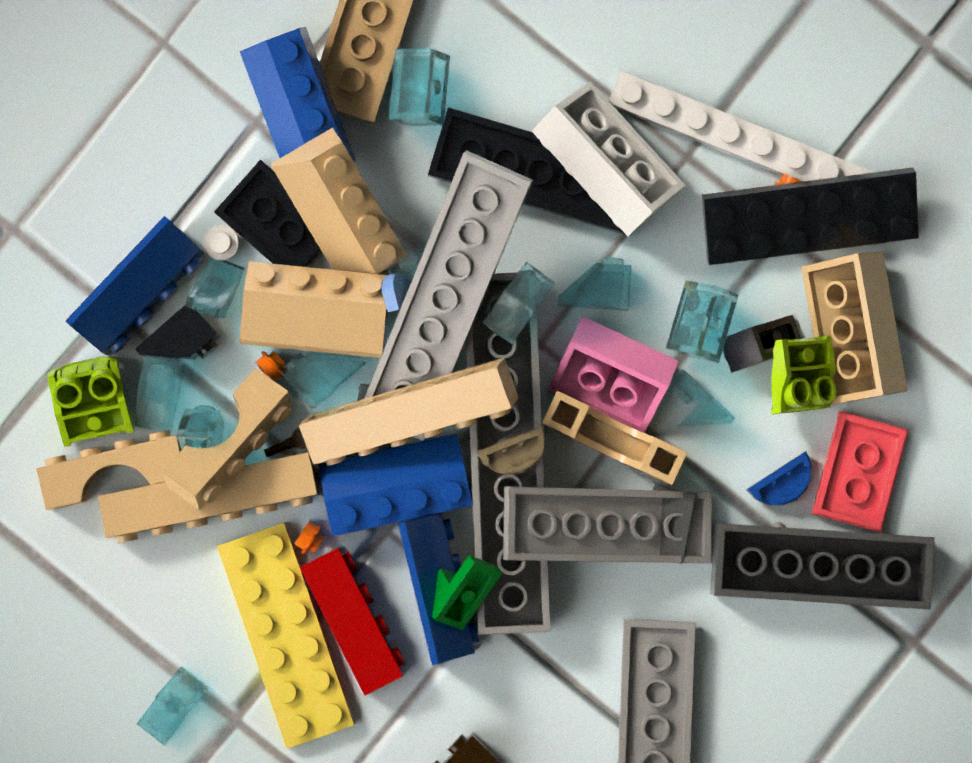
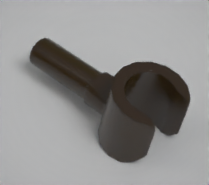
(286, 444)

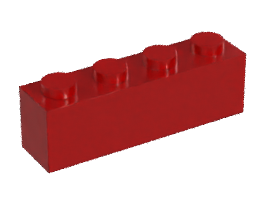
(353, 621)

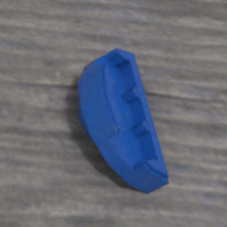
(785, 483)

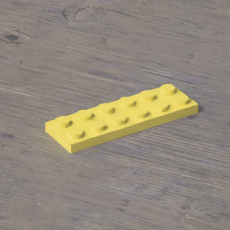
(285, 635)

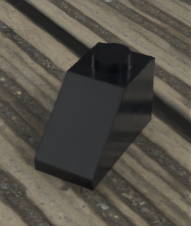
(181, 337)
(757, 342)

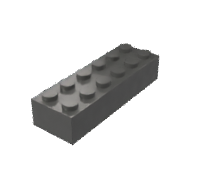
(822, 566)

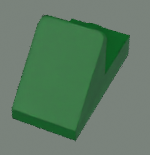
(462, 592)

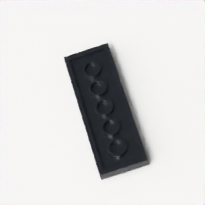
(523, 153)
(810, 216)

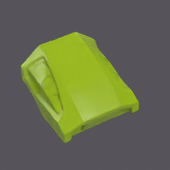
(803, 375)
(89, 399)

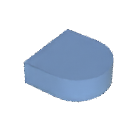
(394, 290)

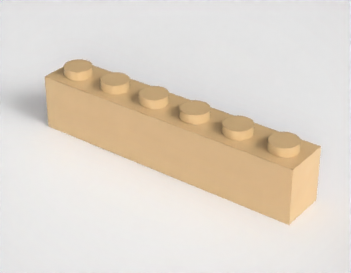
(409, 412)
(255, 486)

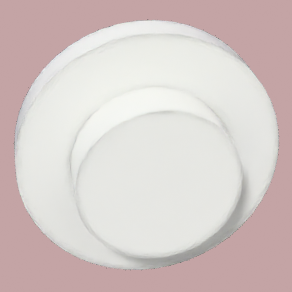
(221, 242)

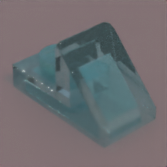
(215, 288)
(707, 409)
(172, 705)

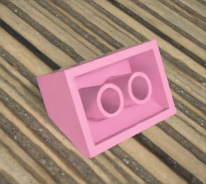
(614, 374)

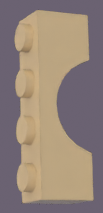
(614, 438)
(201, 472)
(68, 482)

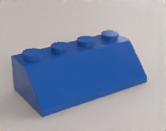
(292, 91)
(136, 287)
(395, 485)
(426, 552)

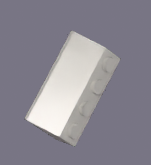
(608, 158)

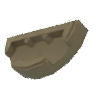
(516, 453)

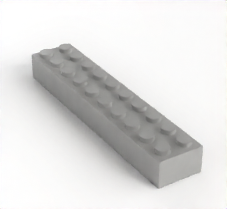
(522, 592)

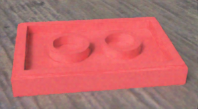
(859, 471)

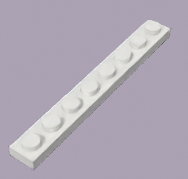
(726, 131)

